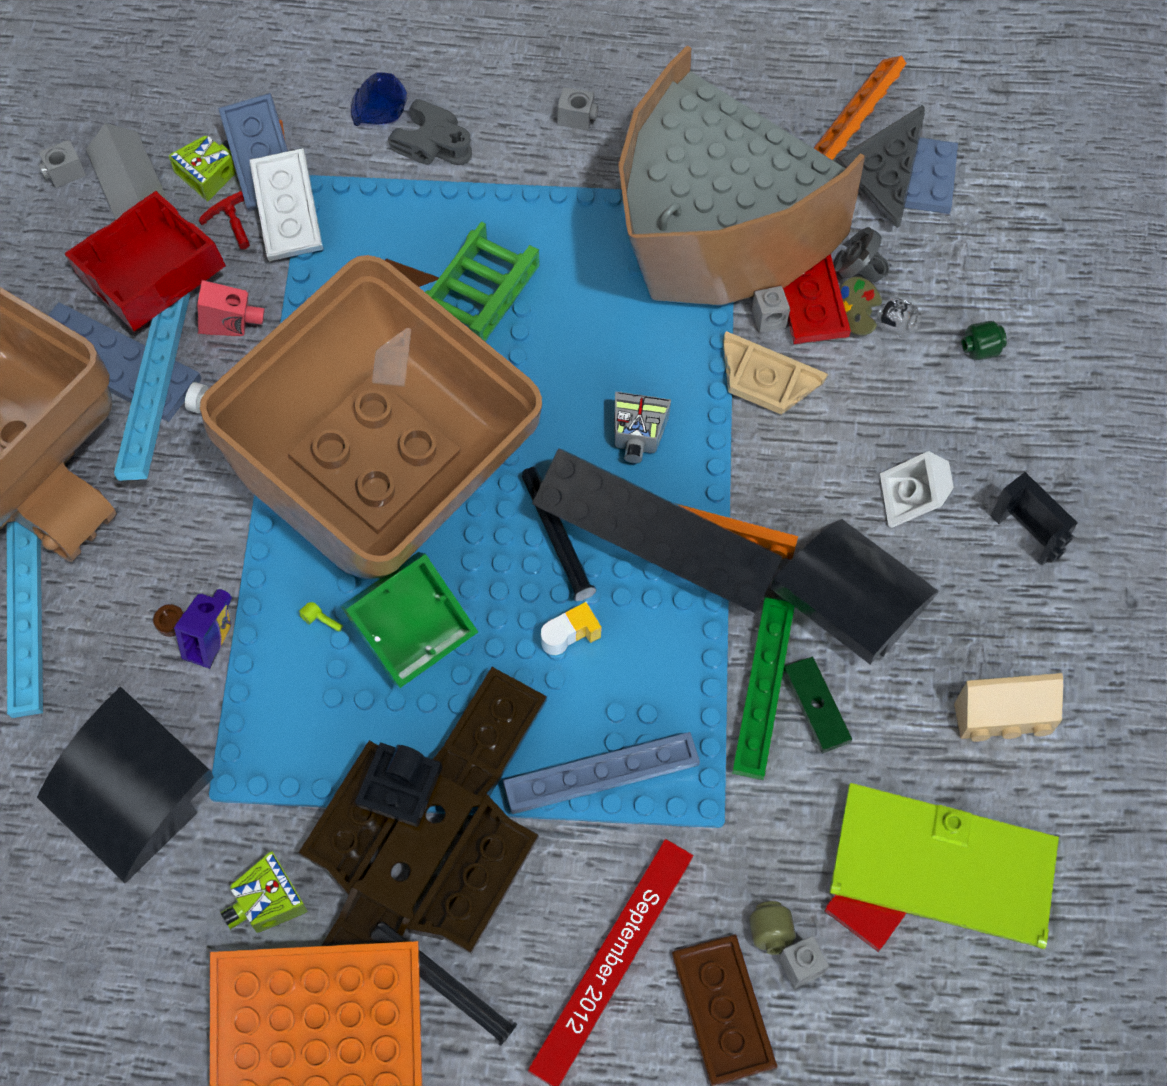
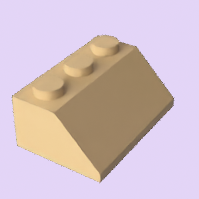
(1010, 706)

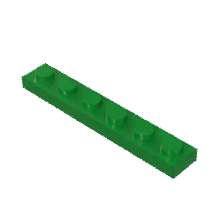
(763, 689)

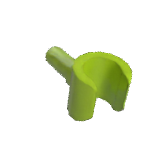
(311, 612)

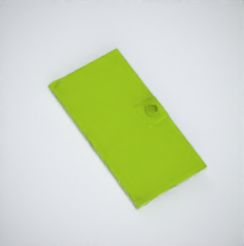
(945, 865)

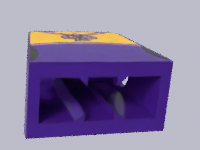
(204, 628)

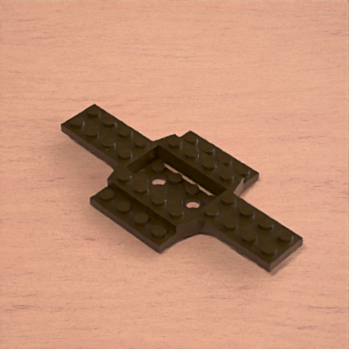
(365, 846)

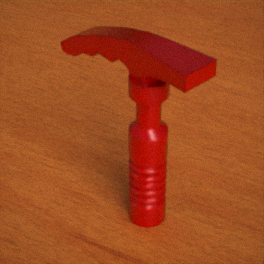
(228, 205)

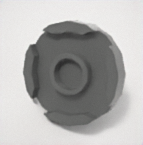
(861, 256)

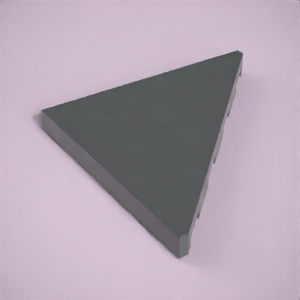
(889, 164)

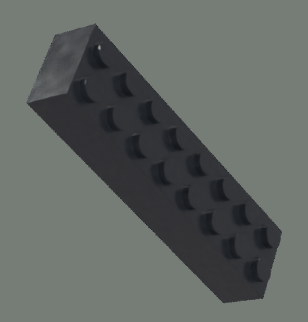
(657, 530)

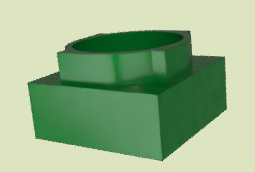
(409, 619)

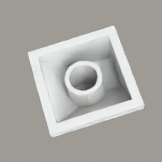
(915, 487)

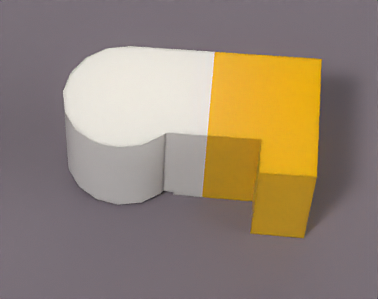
(569, 628)

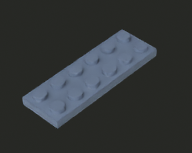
(123, 359)

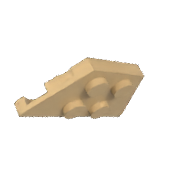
(766, 375)

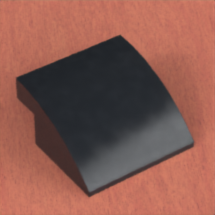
(854, 590)
(124, 785)

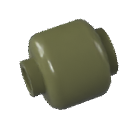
(772, 927)

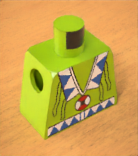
(204, 165)
(264, 897)

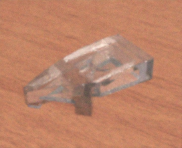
(392, 360)

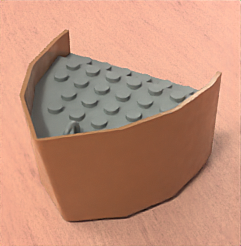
(725, 195)

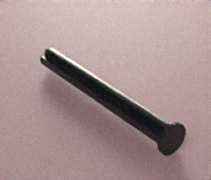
(560, 541)
(452, 988)

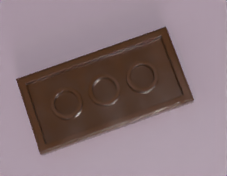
(724, 1011)

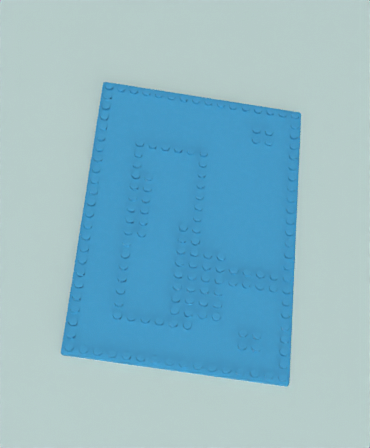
(581, 329)

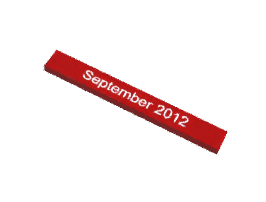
(610, 964)

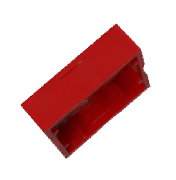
(145, 260)

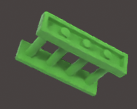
(509, 284)

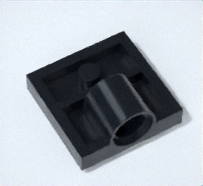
(399, 783)

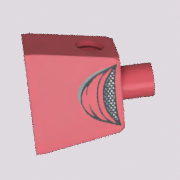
(225, 310)

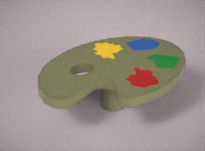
(858, 299)

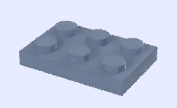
(933, 176)

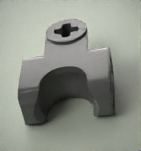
(435, 138)

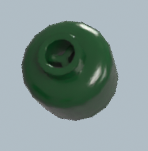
(984, 340)

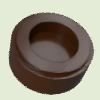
(166, 619)

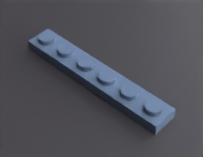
(601, 773)

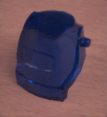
(378, 100)

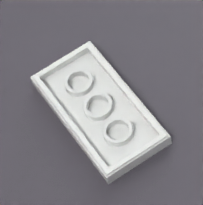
(286, 204)

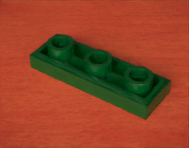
(811, 688)

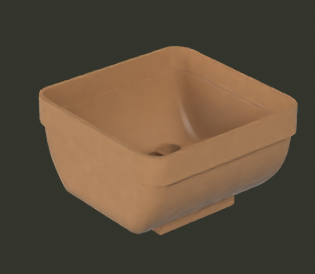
(49, 405)
(359, 461)

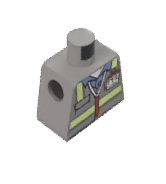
(639, 423)

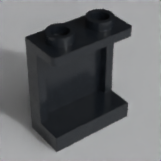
(1038, 514)

